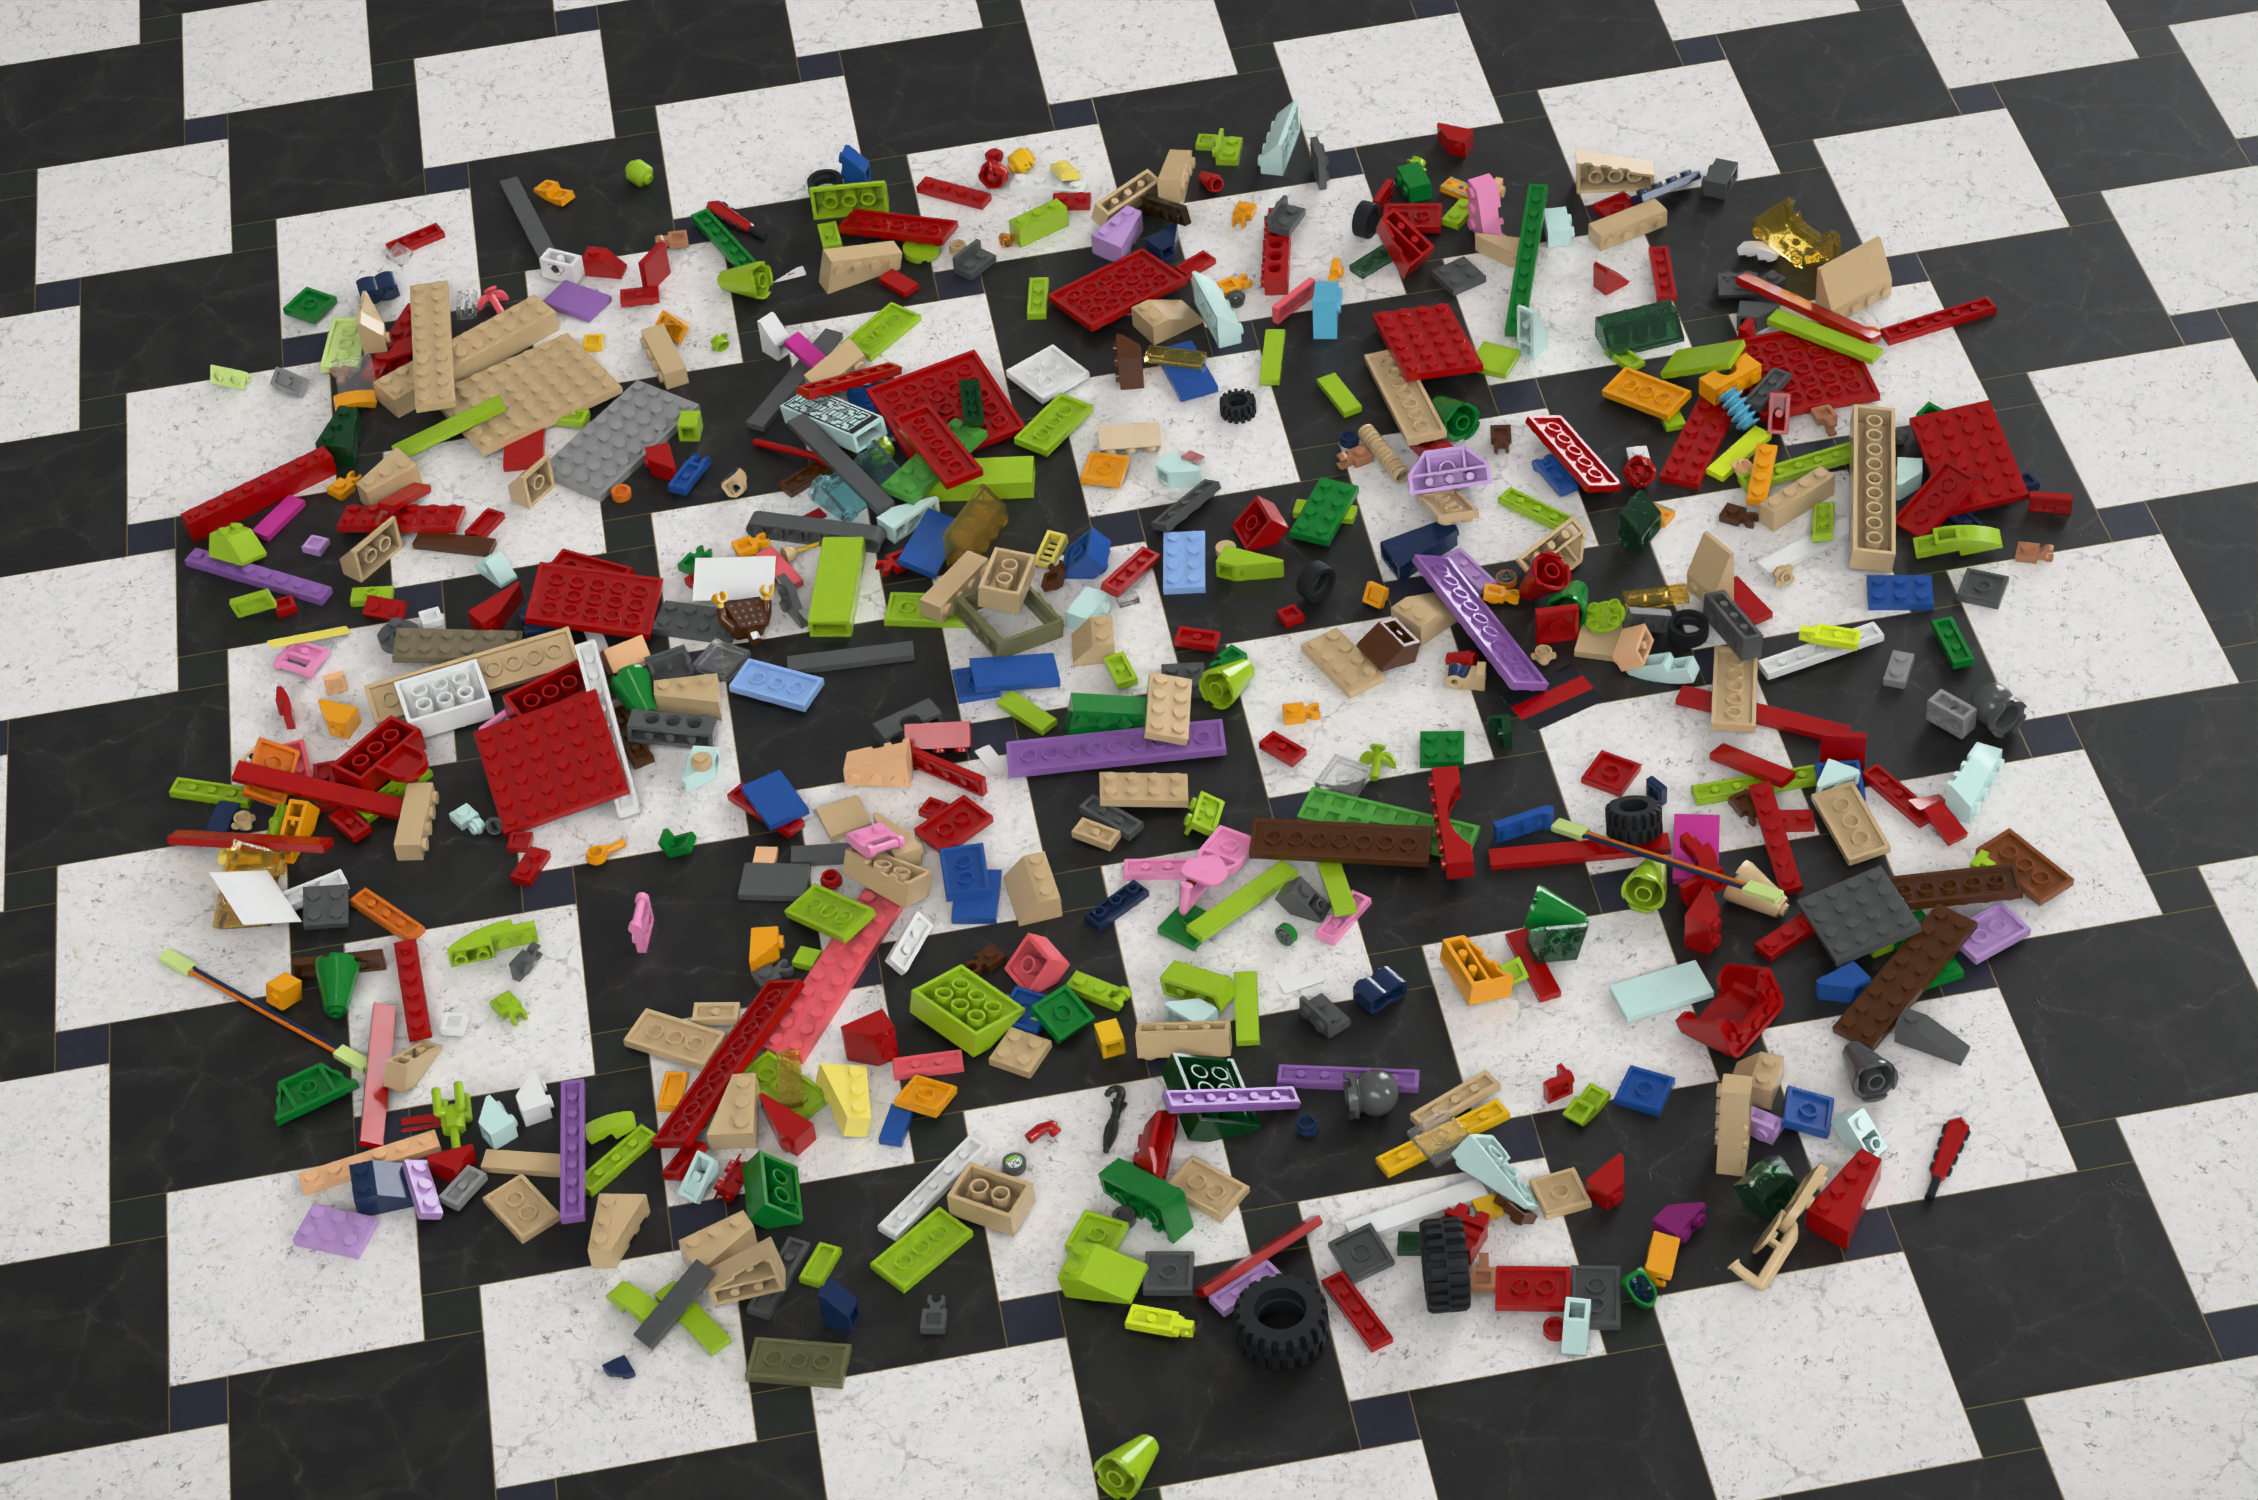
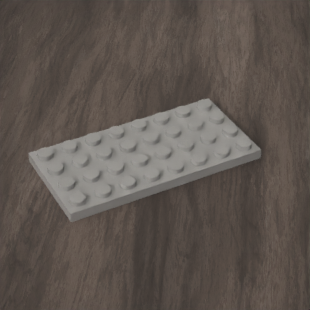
(617, 438)

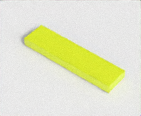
(1743, 448)

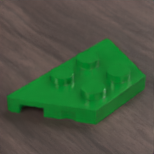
(309, 1091)

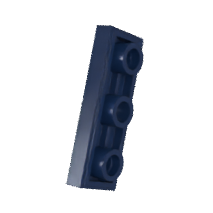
(1116, 905)

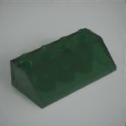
(1639, 328)

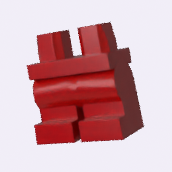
(1475, 1228)

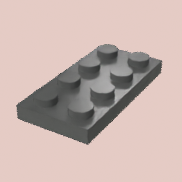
(689, 622)

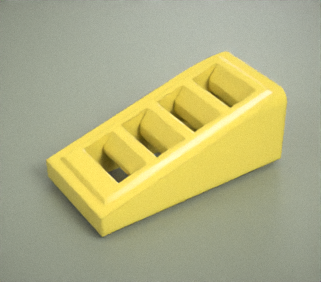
(1051, 537)

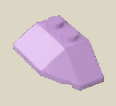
(1448, 470)

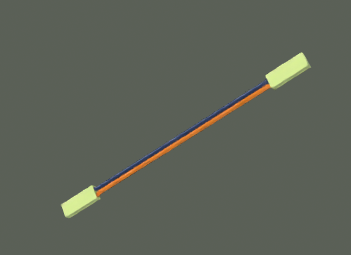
(1751, 888)
(341, 1053)

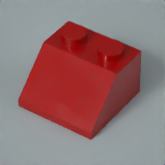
(1259, 524)
(1703, 923)
(870, 1039)

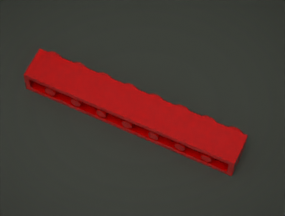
(259, 493)

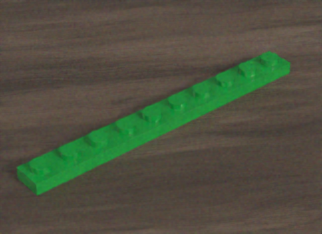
(1527, 254)

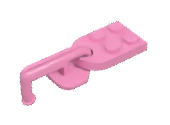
(1216, 860)

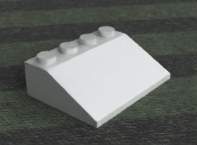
(445, 698)

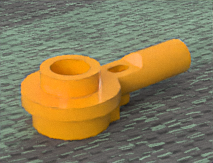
(598, 854)

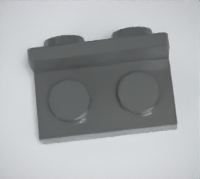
(1284, 217)
(972, 260)
(1729, 289)
(1655, 619)
(1323, 1015)

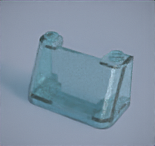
(838, 498)

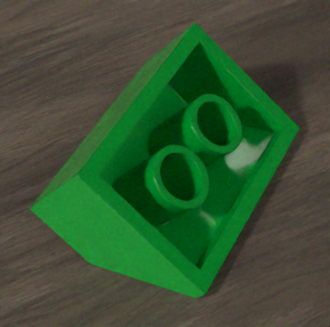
(768, 1188)

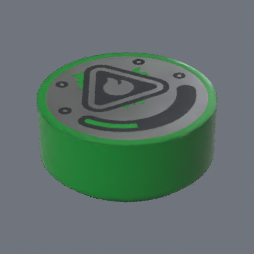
(1286, 934)

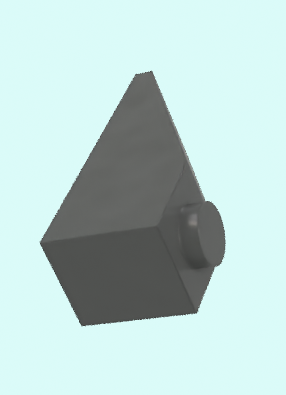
(1928, 1036)

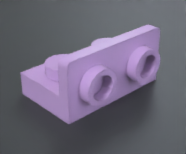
(1765, 1125)

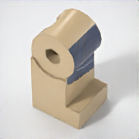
(1466, 677)

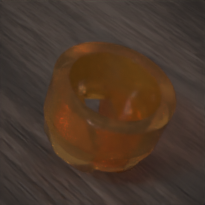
(1006, 240)

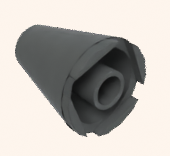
(1868, 1072)

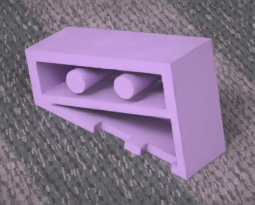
(1118, 234)

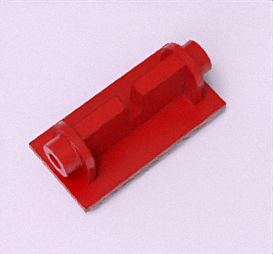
(726, 1186)

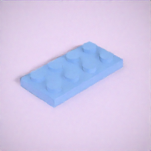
(1184, 562)
(776, 685)

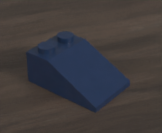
(379, 1187)

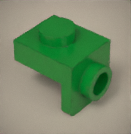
(678, 844)

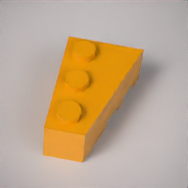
(1473, 973)

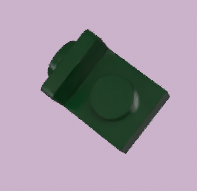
(1501, 725)

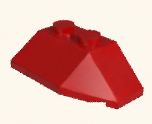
(1157, 1144)

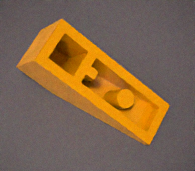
(298, 821)

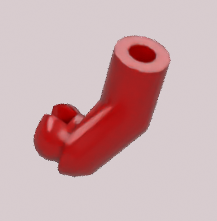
(1040, 1129)

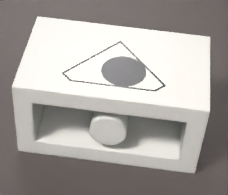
(561, 265)

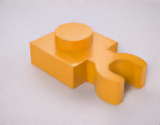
(1243, 212)
(1336, 270)
(1230, 284)
(343, 487)
(749, 546)
(1498, 594)
(1298, 713)

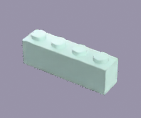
(1973, 781)

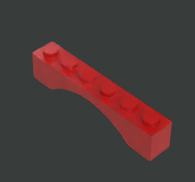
(1456, 852)

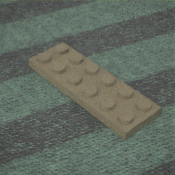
(444, 645)

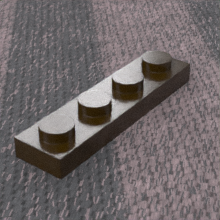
(1165, 209)

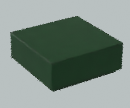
(1408, 1244)

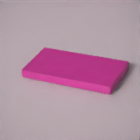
(1702, 827)

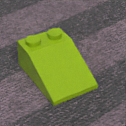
(1100, 1274)

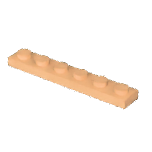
(339, 1171)

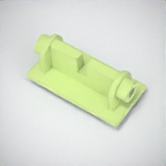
(229, 377)

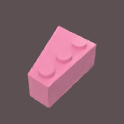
(1484, 205)

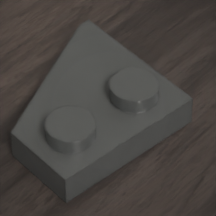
(789, 600)

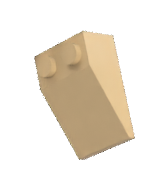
(1163, 319)
(1711, 568)
(1423, 615)

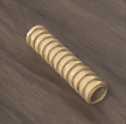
(1383, 453)

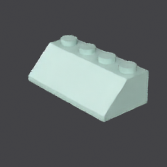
(1280, 141)
(1216, 311)

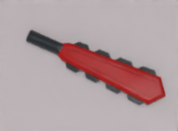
(730, 215)
(1949, 1145)

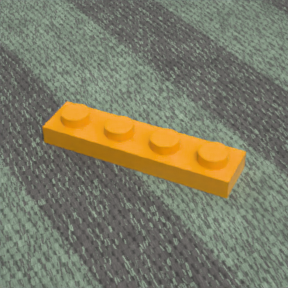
(1761, 474)

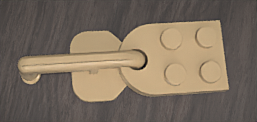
(1786, 1223)

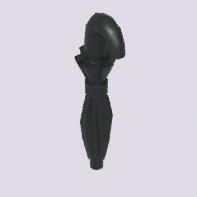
(1112, 1126)

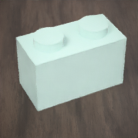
(1558, 227)
(1087, 604)

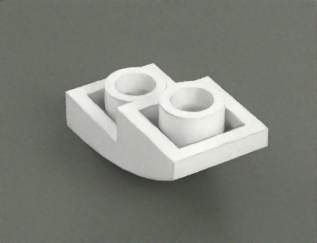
(1758, 248)

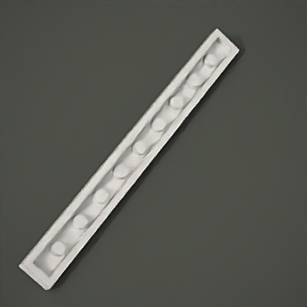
(595, 678)

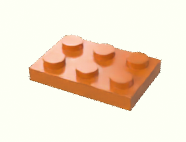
(274, 756)

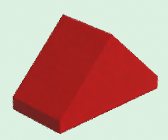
(1606, 279)
(451, 1162)

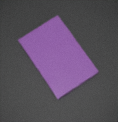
(577, 301)

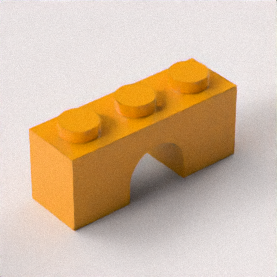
(1743, 374)

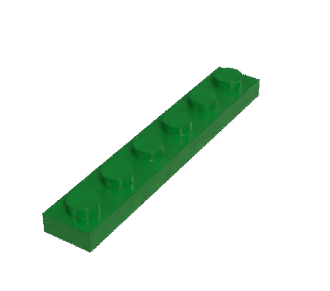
(721, 238)

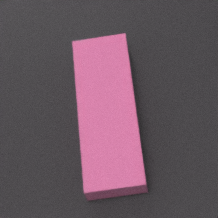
(1153, 869)
(1335, 927)

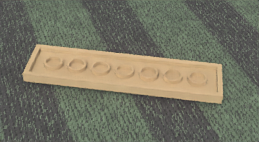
(1406, 401)

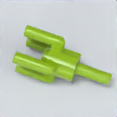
(453, 1116)

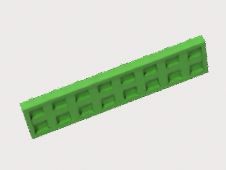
(1339, 807)

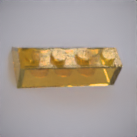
(975, 525)

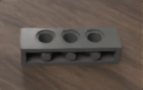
(1733, 625)
(671, 729)

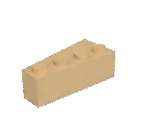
(1611, 173)
(1175, 175)
(857, 263)
(888, 876)
(1733, 1123)

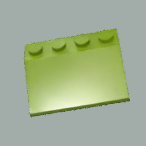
(965, 1009)

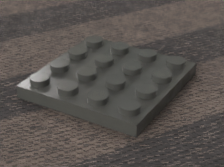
(1859, 916)

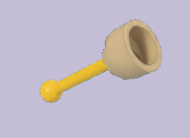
(789, 552)

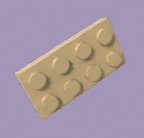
(1448, 506)
(1343, 663)
(1168, 708)
(1143, 789)
(1850, 823)
(674, 1039)

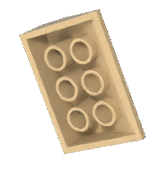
(1854, 279)

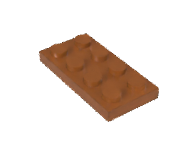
(2038, 875)

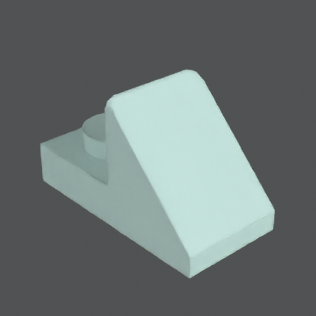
(496, 569)
(700, 1174)

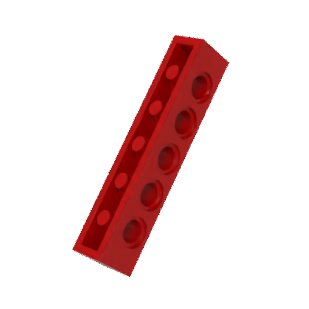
(1277, 262)

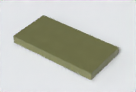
(798, 1362)

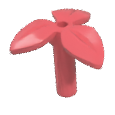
(494, 297)

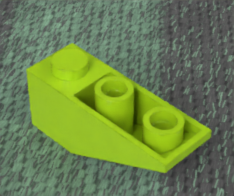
(1245, 565)

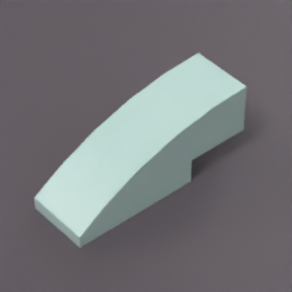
(1667, 669)

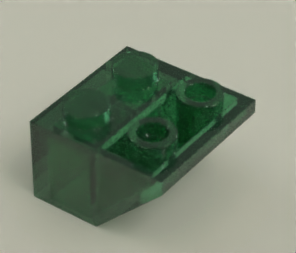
(1638, 522)
(1556, 942)
(1767, 1187)

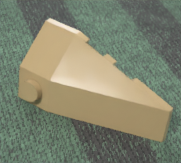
(371, 327)

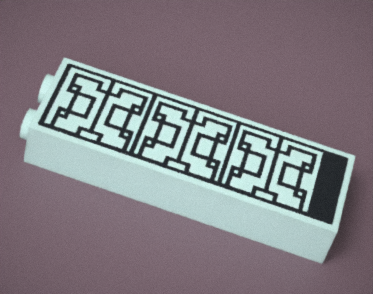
(839, 420)

